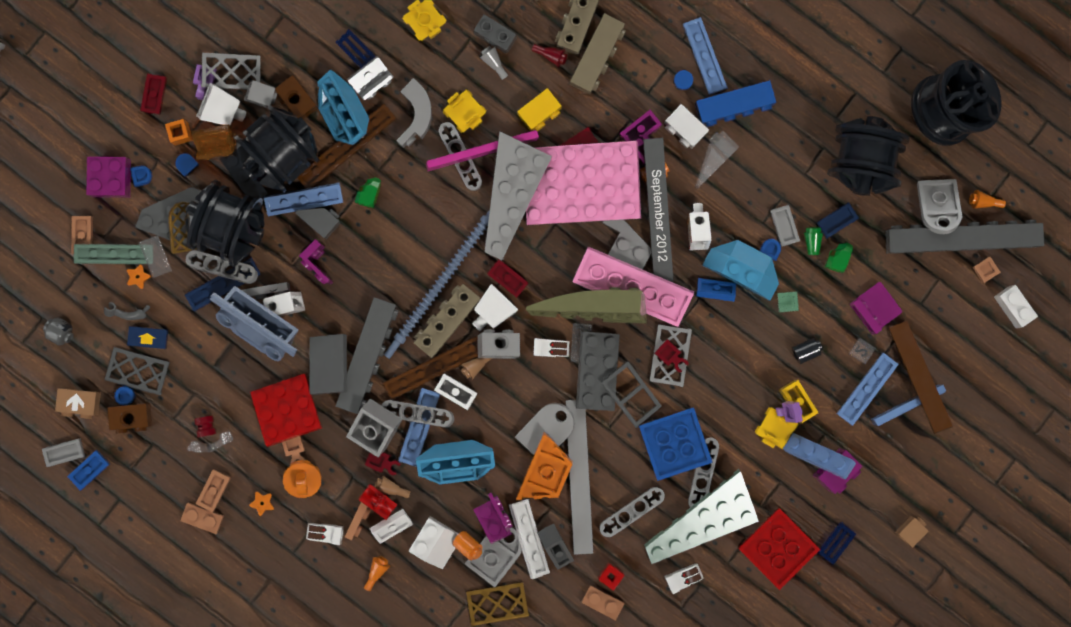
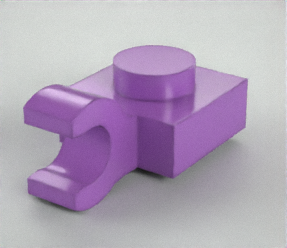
(201, 91)
(791, 411)

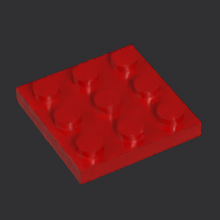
(285, 410)
(779, 548)

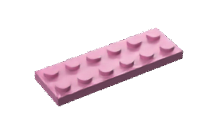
(662, 298)

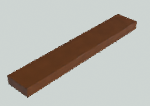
(342, 151)
(432, 368)
(920, 377)

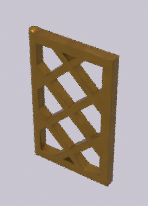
(485, 592)

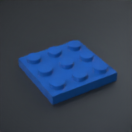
(675, 444)

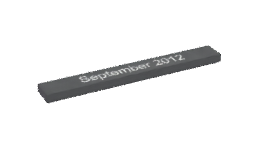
(658, 208)

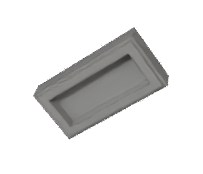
(784, 225)
(63, 452)

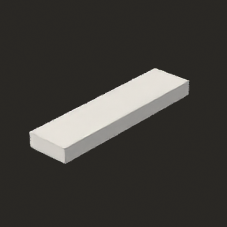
(529, 539)

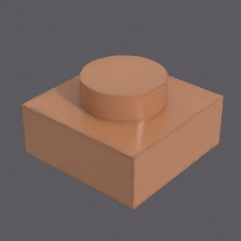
(986, 269)

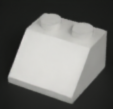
(434, 543)

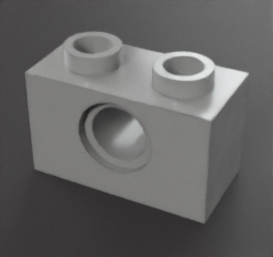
(260, 94)
(510, 344)

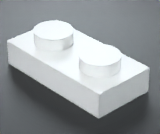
(391, 526)

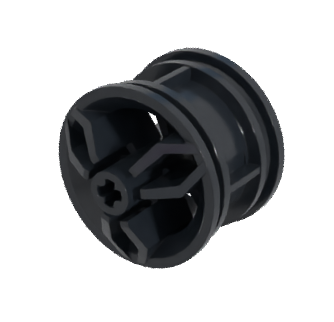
(973, 95)
(276, 148)
(868, 155)
(224, 223)

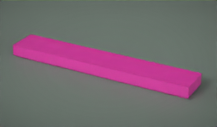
(475, 152)

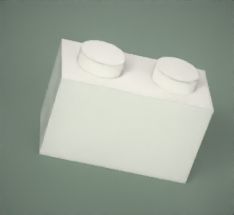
(686, 127)
(1015, 306)
(456, 391)

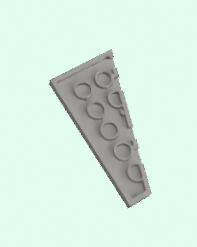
(514, 184)

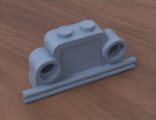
(255, 324)

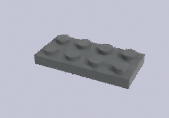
(596, 362)

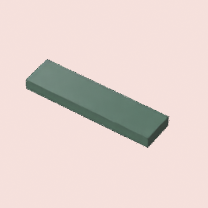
(108, 254)

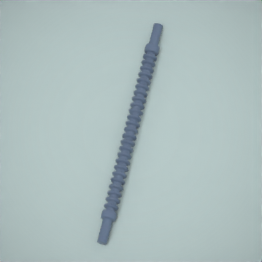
(400, 337)

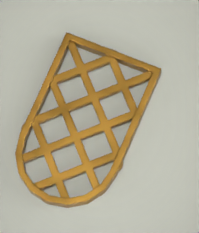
(171, 224)

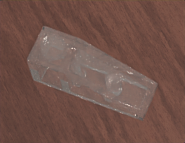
(716, 154)

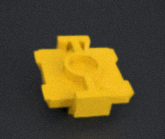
(424, 19)
(464, 111)
(775, 429)

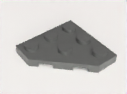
(155, 217)

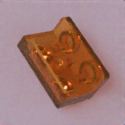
(213, 142)

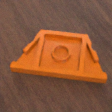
(546, 471)

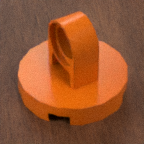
(302, 479)

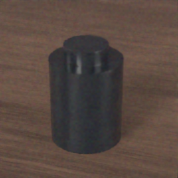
(807, 350)

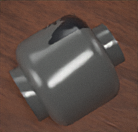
(58, 331)

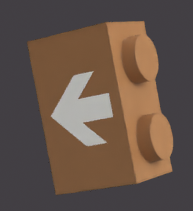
(77, 402)

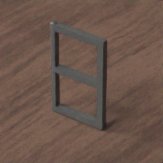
(631, 394)

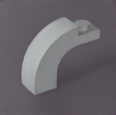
(423, 113)

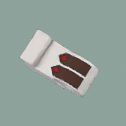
(551, 348)
(325, 533)
(684, 578)

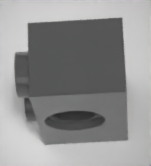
(495, 34)

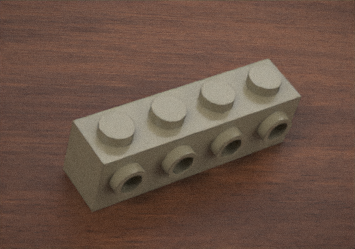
(576, 25)
(447, 320)

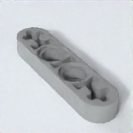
(466, 180)
(221, 267)
(417, 413)
(706, 474)
(634, 515)

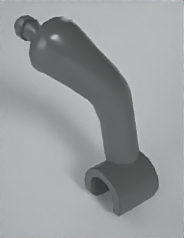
(136, 315)

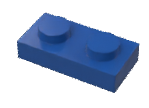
(716, 289)
(88, 470)

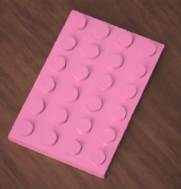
(588, 184)

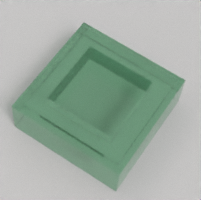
(788, 301)

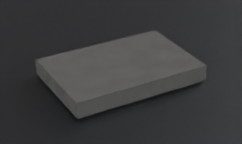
(328, 364)

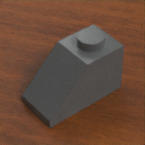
(321, 220)
(555, 546)

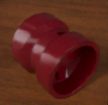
(205, 426)

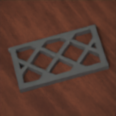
(143, 386)

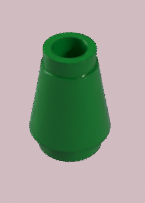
(813, 240)

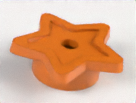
(142, 276)
(262, 498)

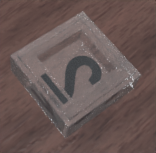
(862, 351)

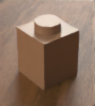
(912, 531)

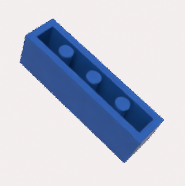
(735, 103)

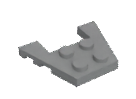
(628, 245)

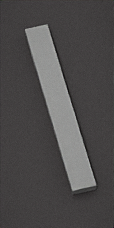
(580, 482)

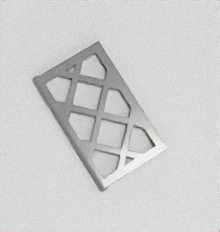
(221, 57)
(655, 362)

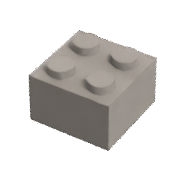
(374, 428)

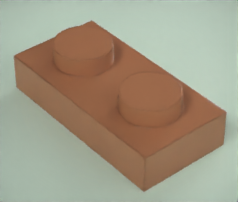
(81, 231)
(213, 490)
(202, 518)
(355, 528)
(602, 602)

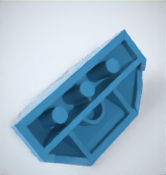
(341, 109)
(744, 267)
(455, 462)

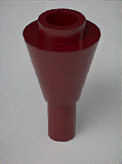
(554, 55)

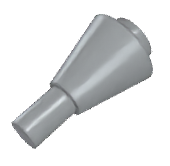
(491, 58)

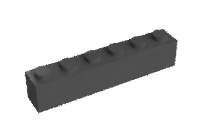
(366, 355)

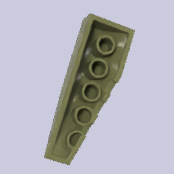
(610, 305)

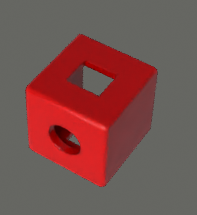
(603, 577)

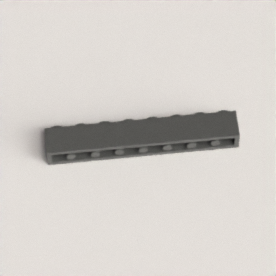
(965, 237)

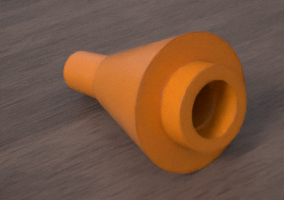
(981, 200)
(378, 568)

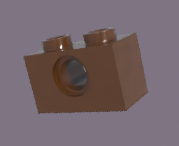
(291, 88)
(118, 414)

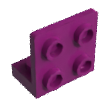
(315, 251)
(875, 308)
(492, 520)

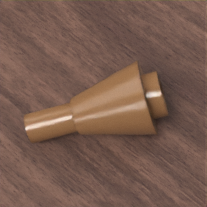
(472, 367)
(390, 488)

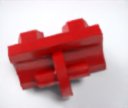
(377, 501)

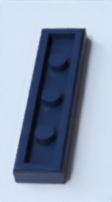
(220, 285)

